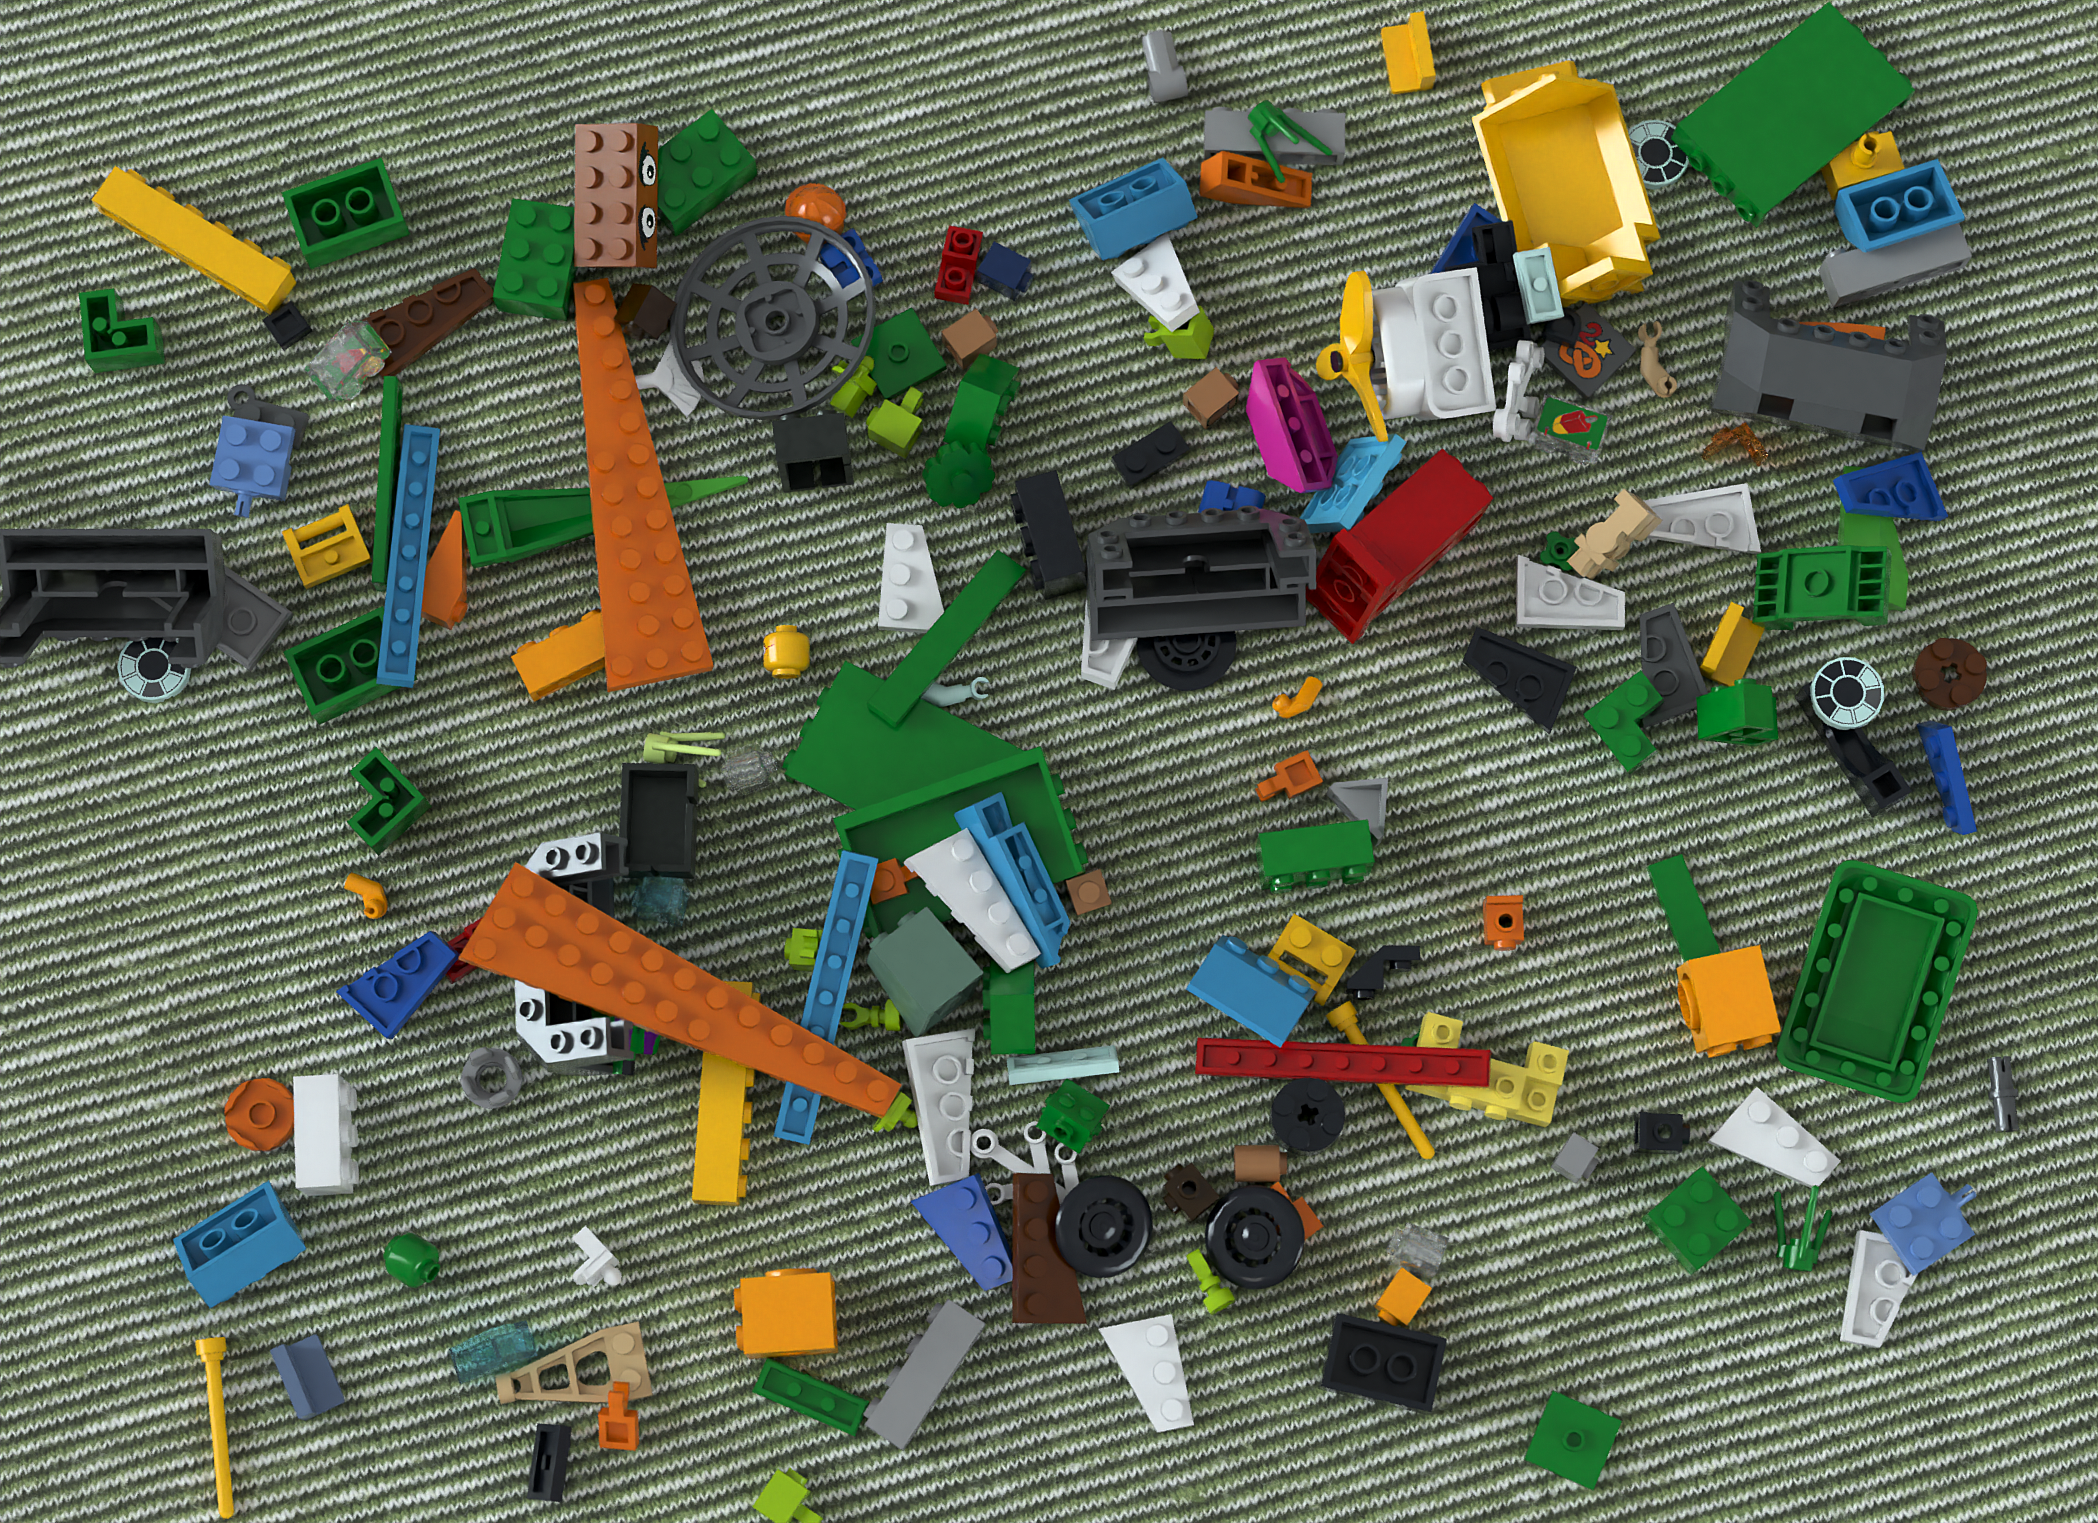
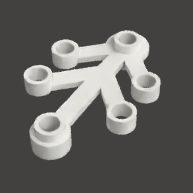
(1506, 420)
(1017, 1165)

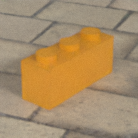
(562, 657)

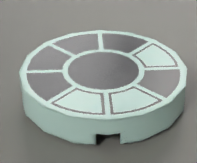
(1657, 155)
(146, 670)
(1847, 693)

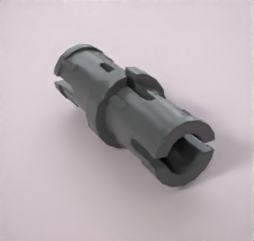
(2003, 1094)

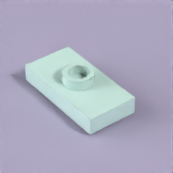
(1538, 285)

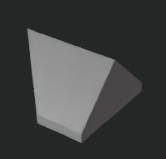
(1363, 801)

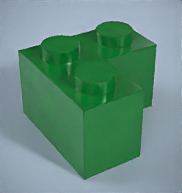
(112, 341)
(980, 401)
(1738, 714)
(1617, 719)
(393, 806)
(1011, 1009)

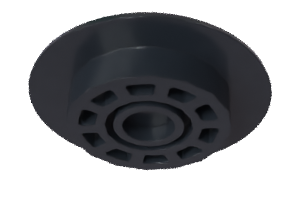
(1187, 649)
(1102, 1226)
(1254, 1237)

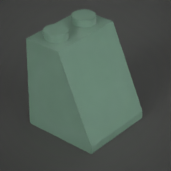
(923, 970)

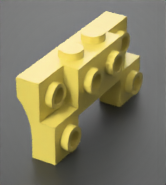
(1514, 1091)

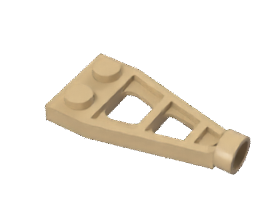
(625, 1360)

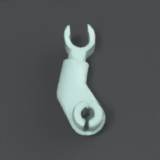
(945, 696)

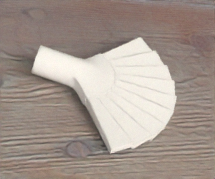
(672, 382)

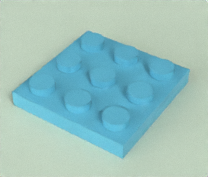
(1354, 483)

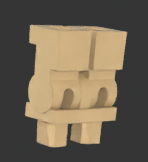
(1612, 539)

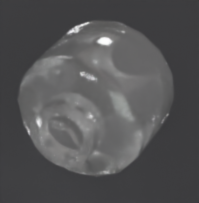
(749, 769)

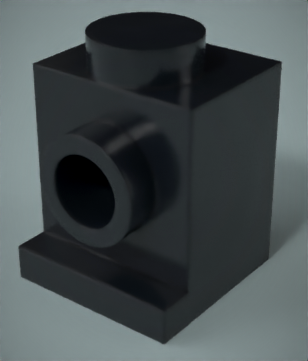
(1647, 1137)

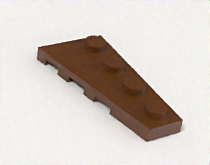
(427, 319)
(1042, 1280)

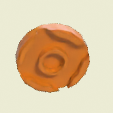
(260, 1114)

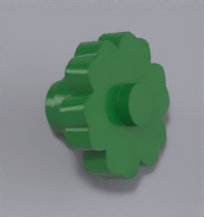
(958, 474)

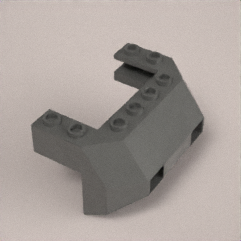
(1829, 377)
(1198, 573)
(101, 588)
(549, 1027)

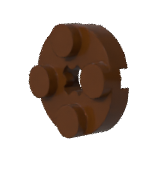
(1969, 666)

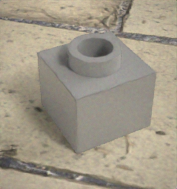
(1576, 1158)

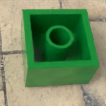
(1696, 1220)

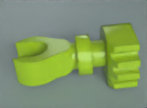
(875, 1017)
(1217, 1297)

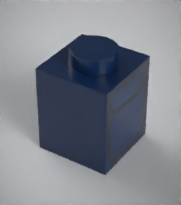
(1005, 271)

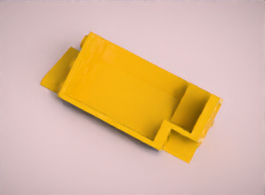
(1568, 178)

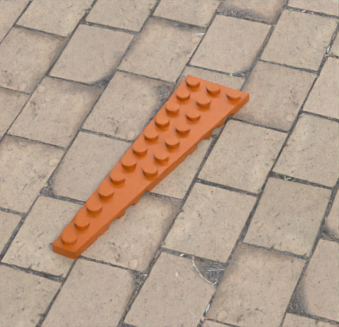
(642, 575)

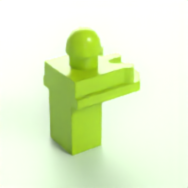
(855, 390)
(897, 1111)

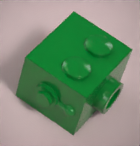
(1072, 1115)

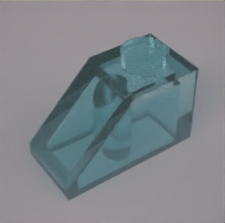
(662, 900)
(493, 1351)

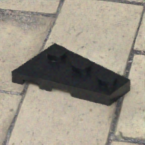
(1521, 675)

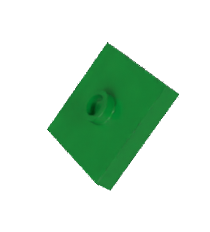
(901, 355)
(1572, 1440)

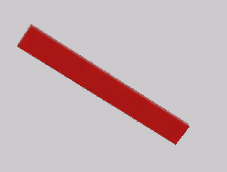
(1344, 1062)

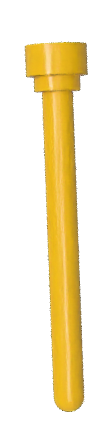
(1345, 1020)
(211, 1354)

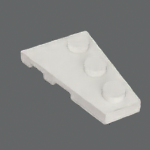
(1708, 519)
(909, 585)
(1563, 601)
(1773, 1139)
(1874, 1290)
(1153, 1367)

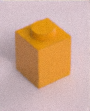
(1401, 1299)

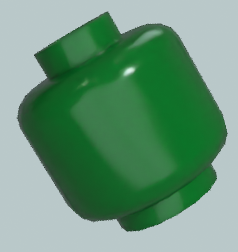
(411, 1260)

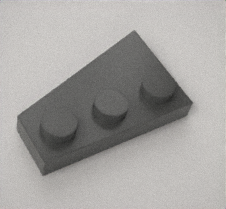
(1669, 664)

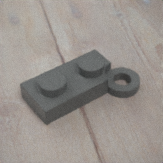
(267, 412)

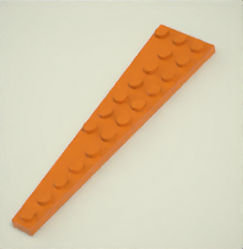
(592, 959)

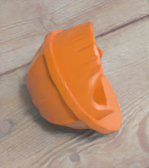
(817, 204)

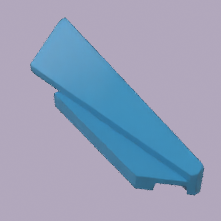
(1019, 872)

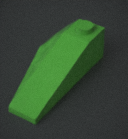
(1876, 531)

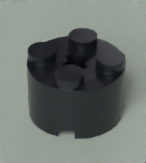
(1299, 1136)

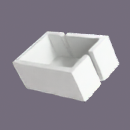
(324, 1135)

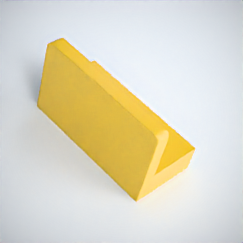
(1408, 55)
(1731, 647)

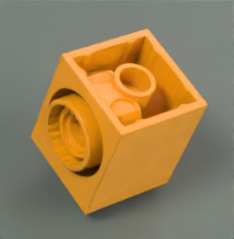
(1727, 1001)
(787, 1314)

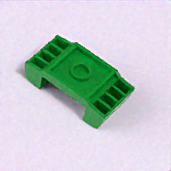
(1822, 585)

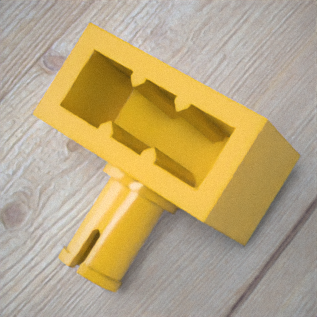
(1862, 161)

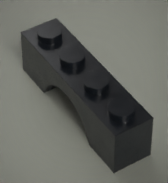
(1868, 771)

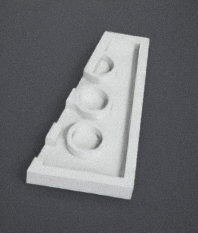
(970, 889)
(941, 1090)

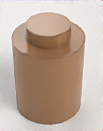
(1259, 1163)

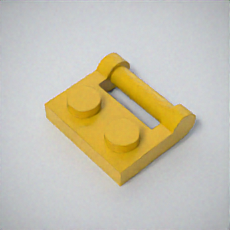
(330, 556)
(1316, 951)

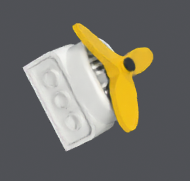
(1413, 348)

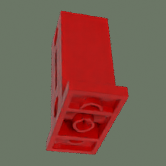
(1396, 543)

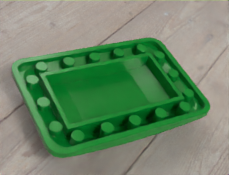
(1876, 980)

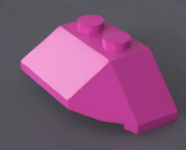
(1290, 427)

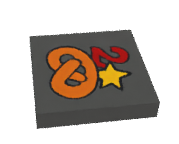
(1596, 355)

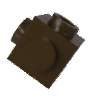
(645, 312)
(1188, 1192)

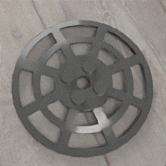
(764, 304)

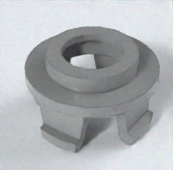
(477, 1063)

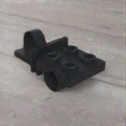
(1498, 284)

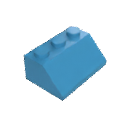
(1897, 207)
(1134, 209)
(1251, 989)
(239, 1244)

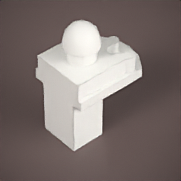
(599, 1265)

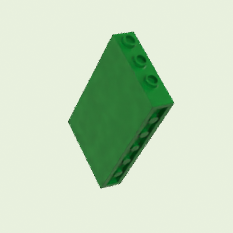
(1791, 113)
(866, 760)
(926, 816)

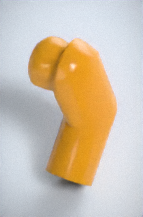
(1301, 702)
(372, 894)

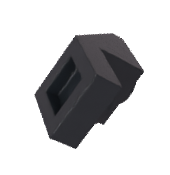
(1370, 977)

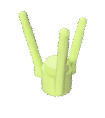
(664, 747)

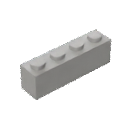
(1230, 132)
(1861, 275)
(924, 1375)

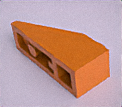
(1252, 182)
(447, 577)

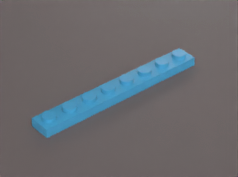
(408, 556)
(829, 982)

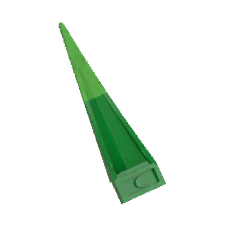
(527, 522)

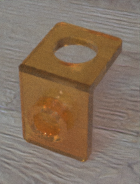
(1744, 435)

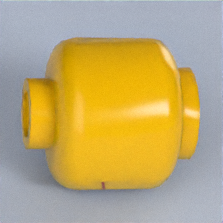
(786, 652)

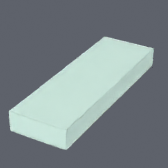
(1062, 1065)

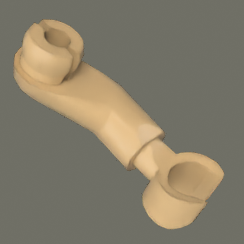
(1650, 368)

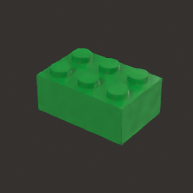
(700, 171)
(345, 213)
(537, 261)
(340, 667)
(1314, 856)

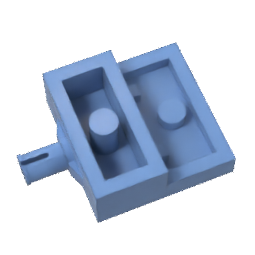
(252, 461)
(1924, 1222)

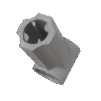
(1165, 75)

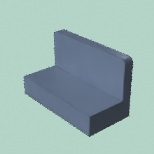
(308, 1377)

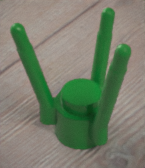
(1271, 120)
(1800, 1253)

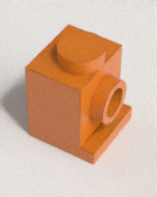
(1494, 934)

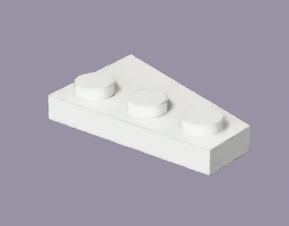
(1158, 283)
(1104, 659)

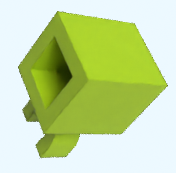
(1187, 341)
(896, 425)
(802, 948)
(784, 1499)

